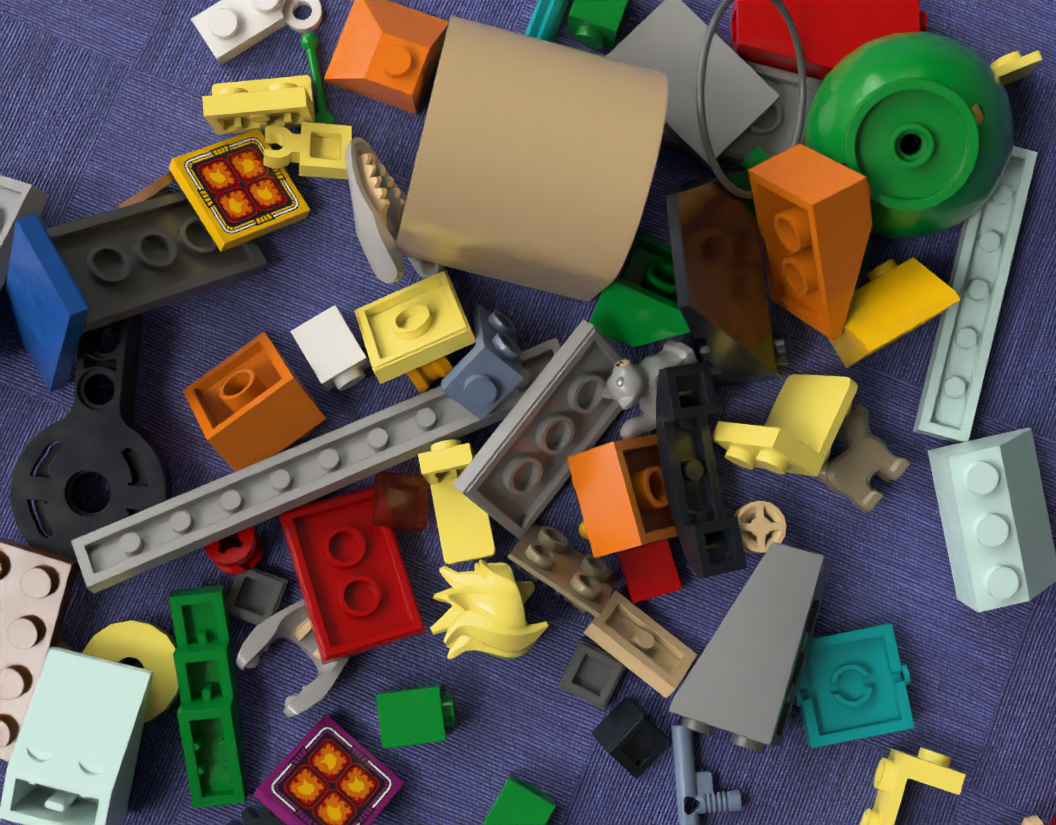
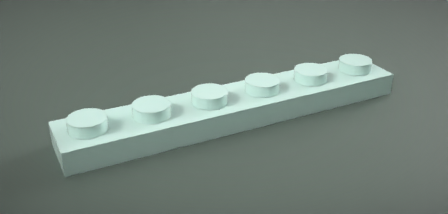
(970, 324)

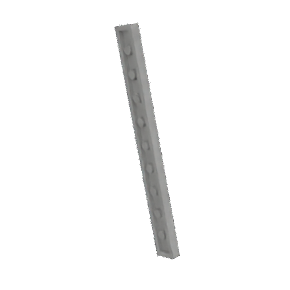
(287, 480)

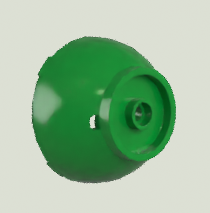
(919, 88)

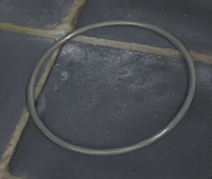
(700, 85)

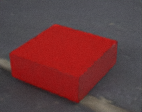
(649, 571)

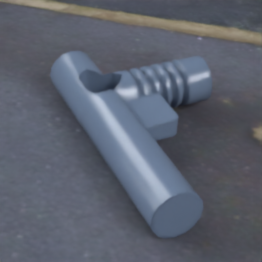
(696, 783)

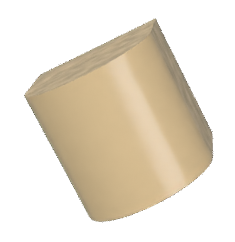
(533, 161)

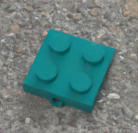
(853, 687)

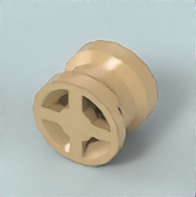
(767, 526)

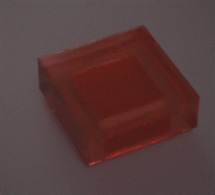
(400, 501)

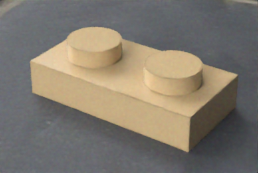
(641, 644)

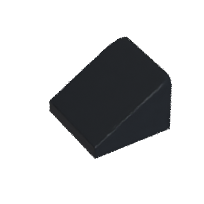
(631, 737)

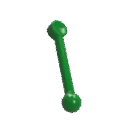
(309, 41)

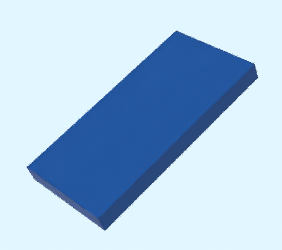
(44, 302)

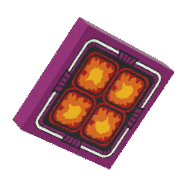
(328, 781)

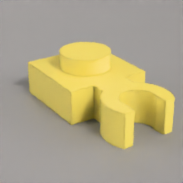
(317, 149)

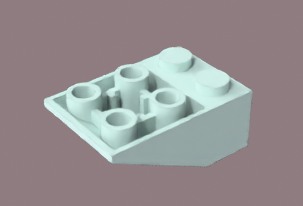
(77, 743)

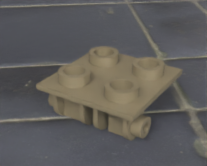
(582, 579)

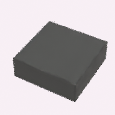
(256, 595)
(591, 674)

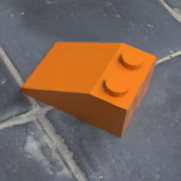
(812, 233)

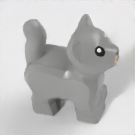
(638, 381)

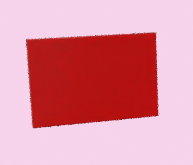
(350, 576)

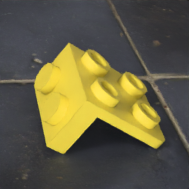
(797, 430)

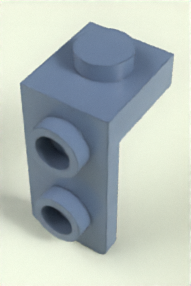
(489, 368)

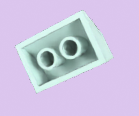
(994, 519)

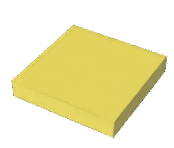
(414, 326)

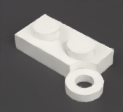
(239, 24)

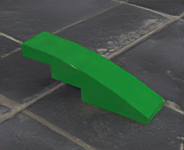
(208, 696)

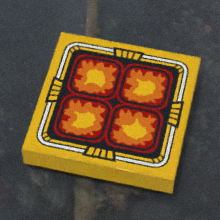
(236, 192)

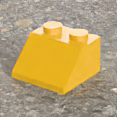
(891, 307)

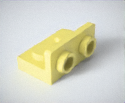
(259, 103)

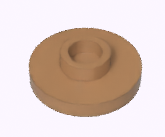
(152, 191)

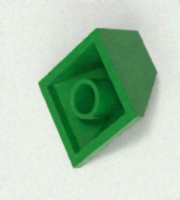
(642, 298)

